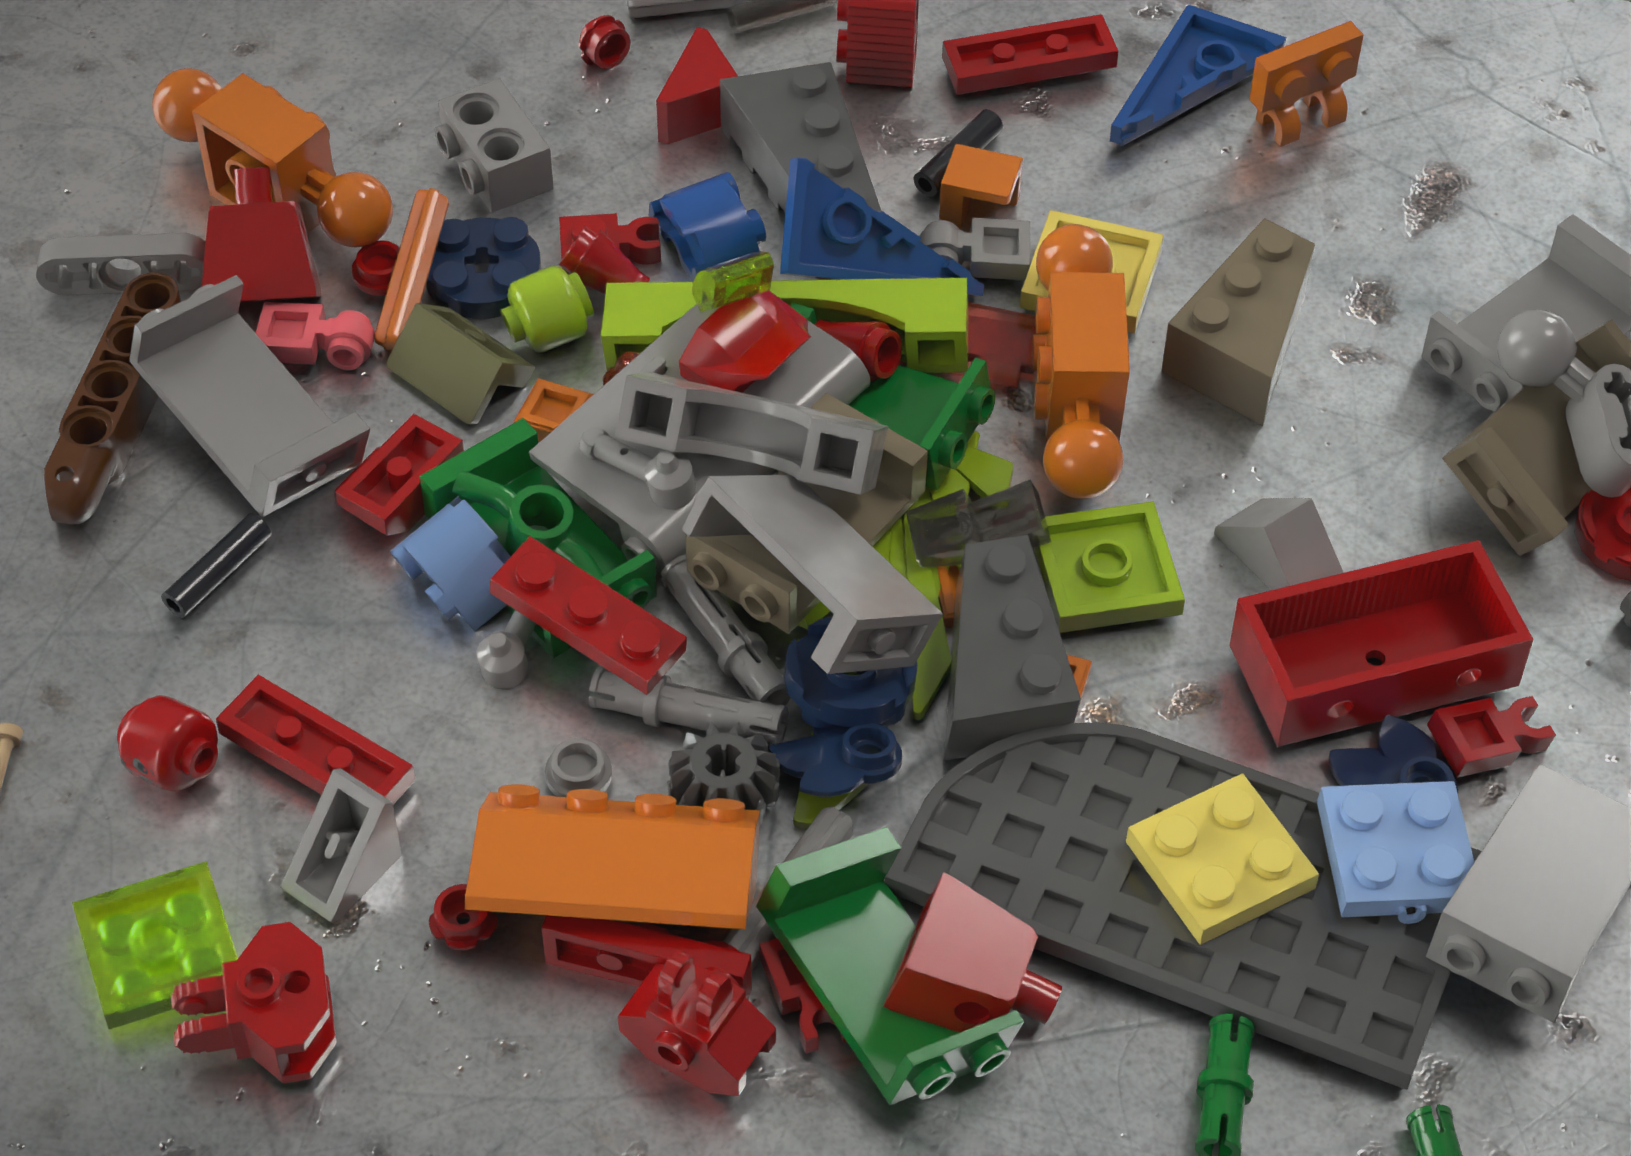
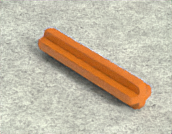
(411, 265)

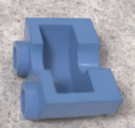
(459, 558)

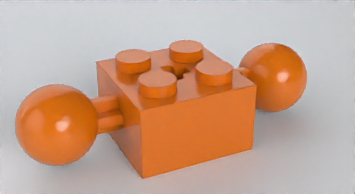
(259, 128)
(1080, 361)

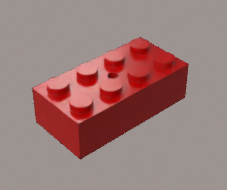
(1429, 618)

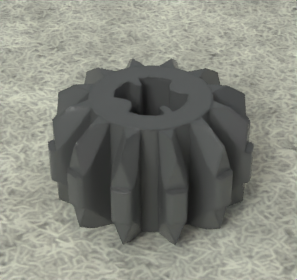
(725, 768)

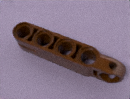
(105, 409)

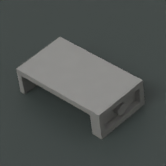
(1581, 281)
(242, 399)
(876, 610)
(1538, 893)

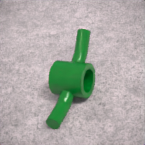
(529, 507)

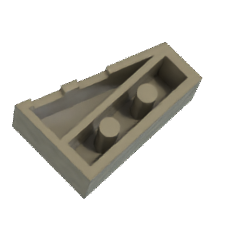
(1241, 322)

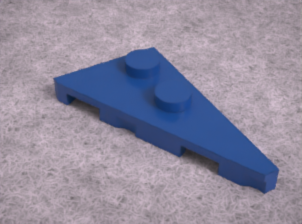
(1193, 64)
(840, 237)

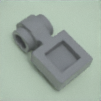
(993, 247)

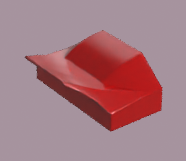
(743, 342)
(387, 483)

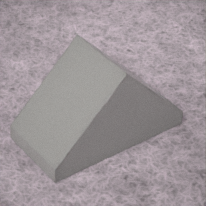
(1281, 541)
(343, 848)

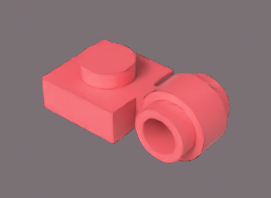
(299, 330)

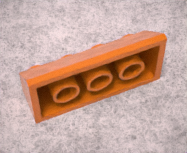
(614, 858)

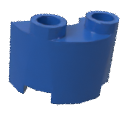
(708, 223)

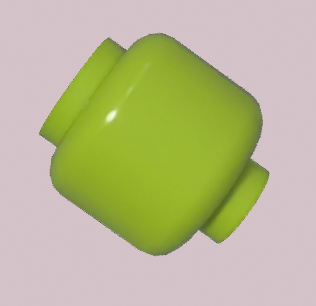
(547, 309)

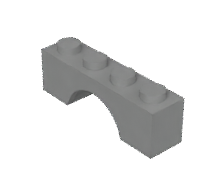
(753, 429)

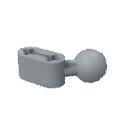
(1541, 351)

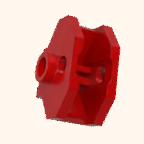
(273, 1003)
(697, 1024)

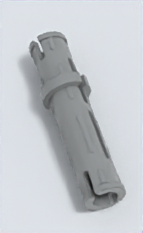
(739, 652)
(688, 706)

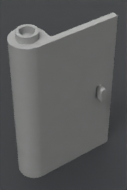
(814, 369)

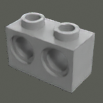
(494, 145)

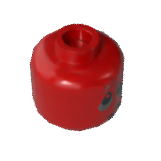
(165, 743)

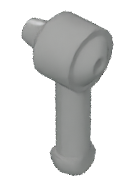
(667, 475)
(503, 653)

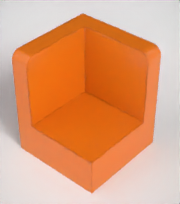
(979, 176)

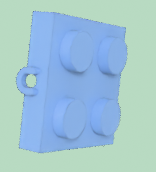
(1395, 847)

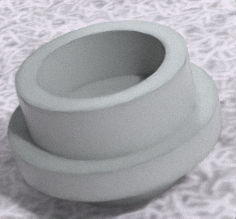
(578, 765)

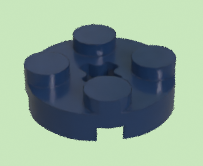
(475, 241)
(842, 698)

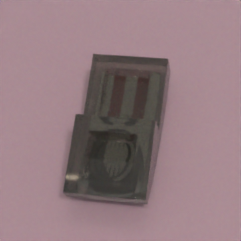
(950, 522)

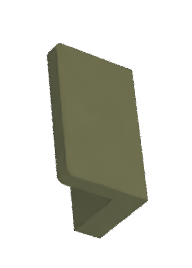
(454, 361)

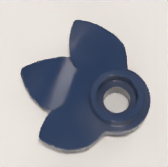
(1402, 756)
(840, 758)

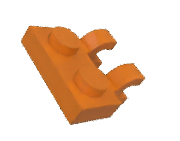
(1308, 70)

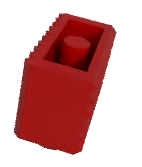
(878, 41)

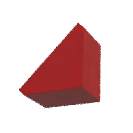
(692, 92)

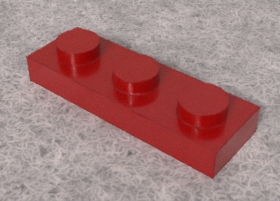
(1029, 54)
(588, 615)
(309, 742)
(630, 951)

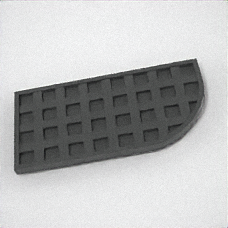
(1045, 837)

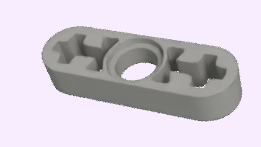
(82, 251)

